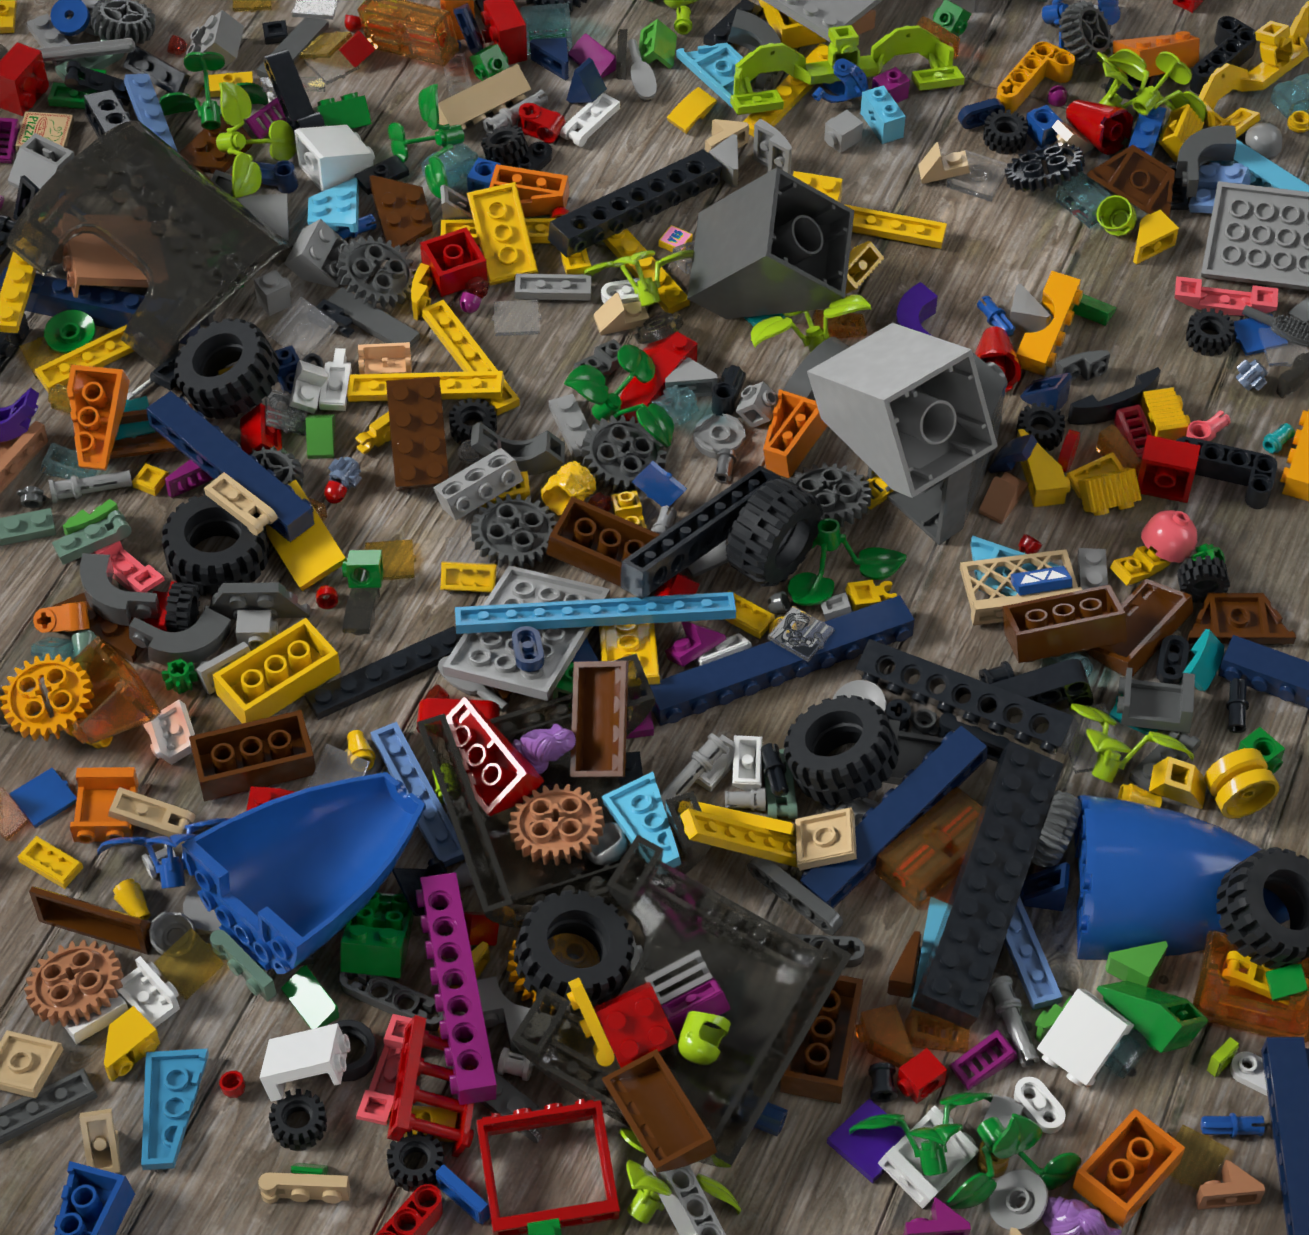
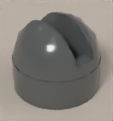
(779, 603)

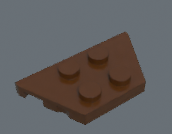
(204, 152)
(1138, 179)
(400, 210)
(1243, 616)
(113, 634)

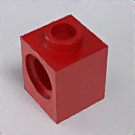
(921, 1076)

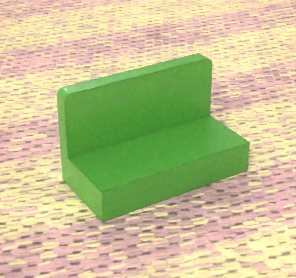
(658, 43)

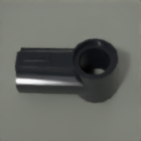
(727, 390)

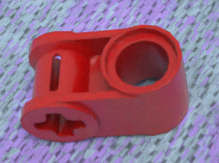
(542, 123)

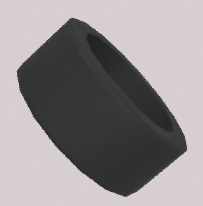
(366, 1063)

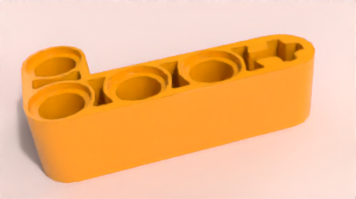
(1040, 62)

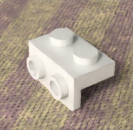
(171, 733)
(149, 993)

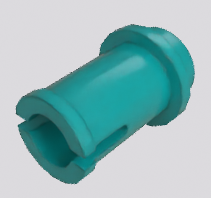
(1274, 441)

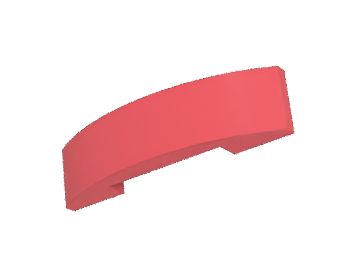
(1229, 301)
(129, 571)
(378, 1100)

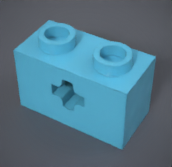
(882, 114)

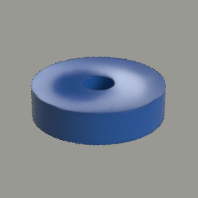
(77, 23)

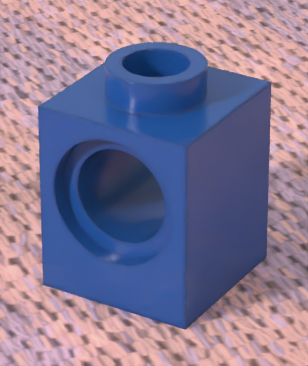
(1040, 125)
(481, 174)

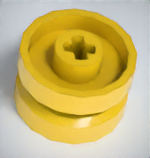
(1241, 783)

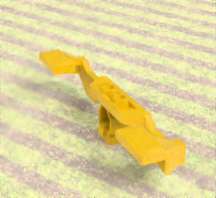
(1280, 51)

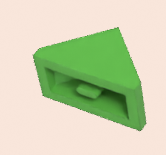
(320, 436)
(1137, 963)

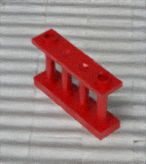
(409, 1093)

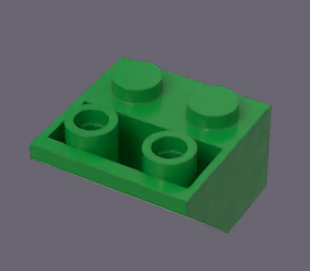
(349, 111)

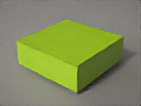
(1222, 1057)

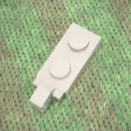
(334, 390)

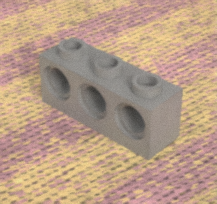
(478, 484)

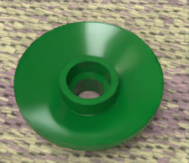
(66, 324)

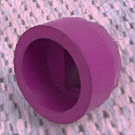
(1057, 96)
(469, 302)

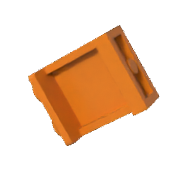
(94, 798)

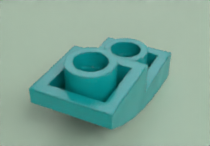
(1207, 659)

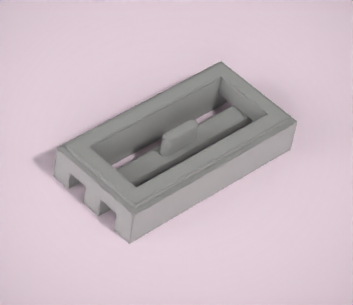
(685, 987)

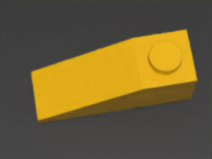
(1045, 477)

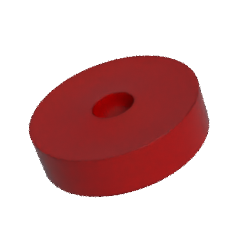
(1069, 450)

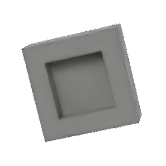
(836, 606)

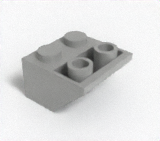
(218, 35)
(38, 161)
(317, 254)

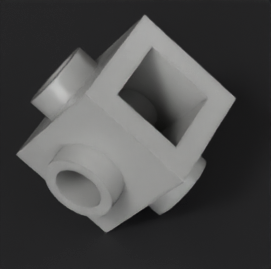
(757, 404)

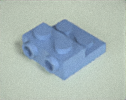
(1208, 180)

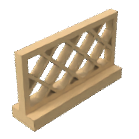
(990, 610)

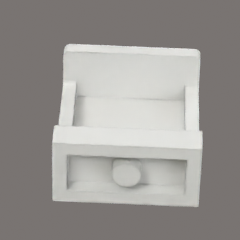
(1083, 1037)
(304, 1056)
(907, 1170)

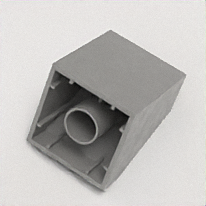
(906, 406)

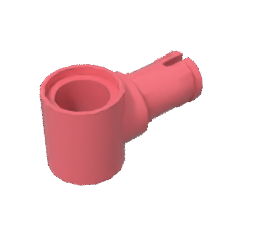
(1207, 429)

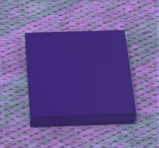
(865, 1146)

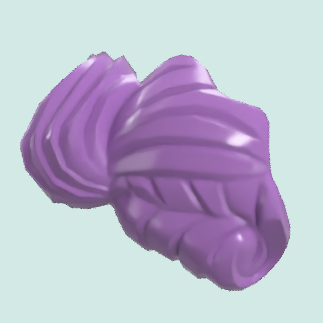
(545, 745)
(1074, 1218)

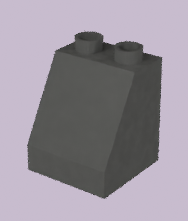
(771, 249)
(946, 505)

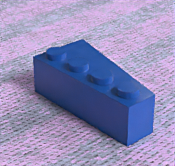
(93, 1201)

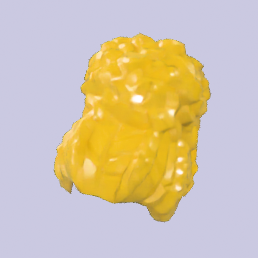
(568, 482)

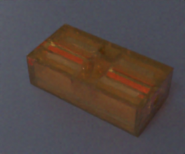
(410, 30)
(930, 849)

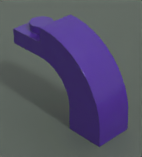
(916, 307)
(17, 417)

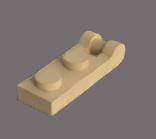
(240, 503)
(149, 813)
(304, 1187)

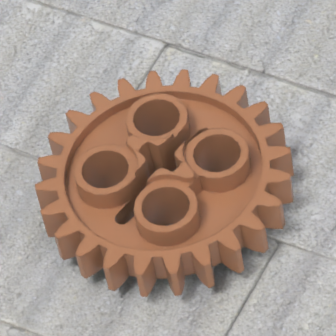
(556, 824)
(74, 983)

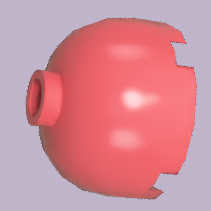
(1171, 535)

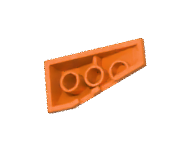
(97, 408)

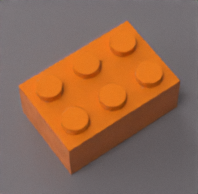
(1128, 1167)

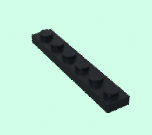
(382, 674)

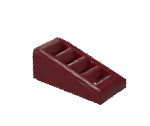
(1130, 418)

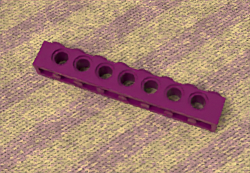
(469, 1085)

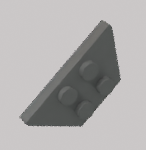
(257, 596)

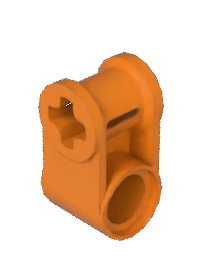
(64, 618)

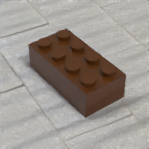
(417, 432)
(596, 540)
(1064, 623)
(252, 755)
(824, 1055)

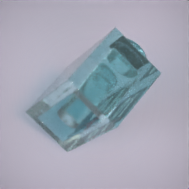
(1082, 198)

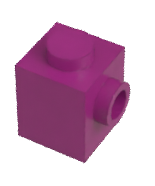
(895, 83)

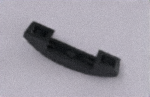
(1092, 411)

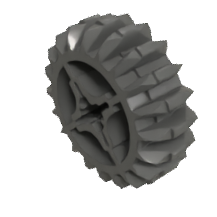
(123, 20)
(1085, 32)
(282, 464)
(1057, 829)

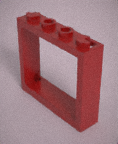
(551, 1115)

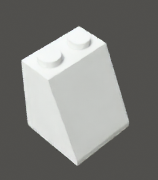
(331, 154)

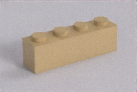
(484, 97)

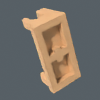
(385, 358)

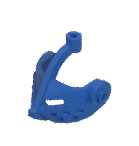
(851, 86)

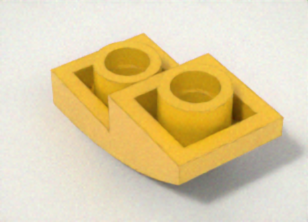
(690, 109)
(421, 285)
(628, 506)
(1139, 565)

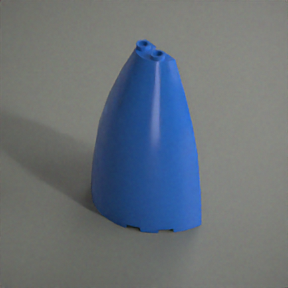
(302, 864)
(1151, 877)

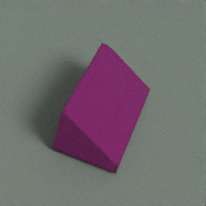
(588, 47)
(704, 998)

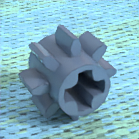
(1251, 374)
(345, 471)

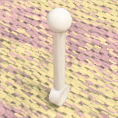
(131, 395)

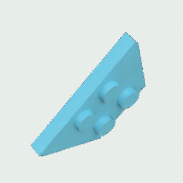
(714, 67)
(336, 206)
(984, 549)

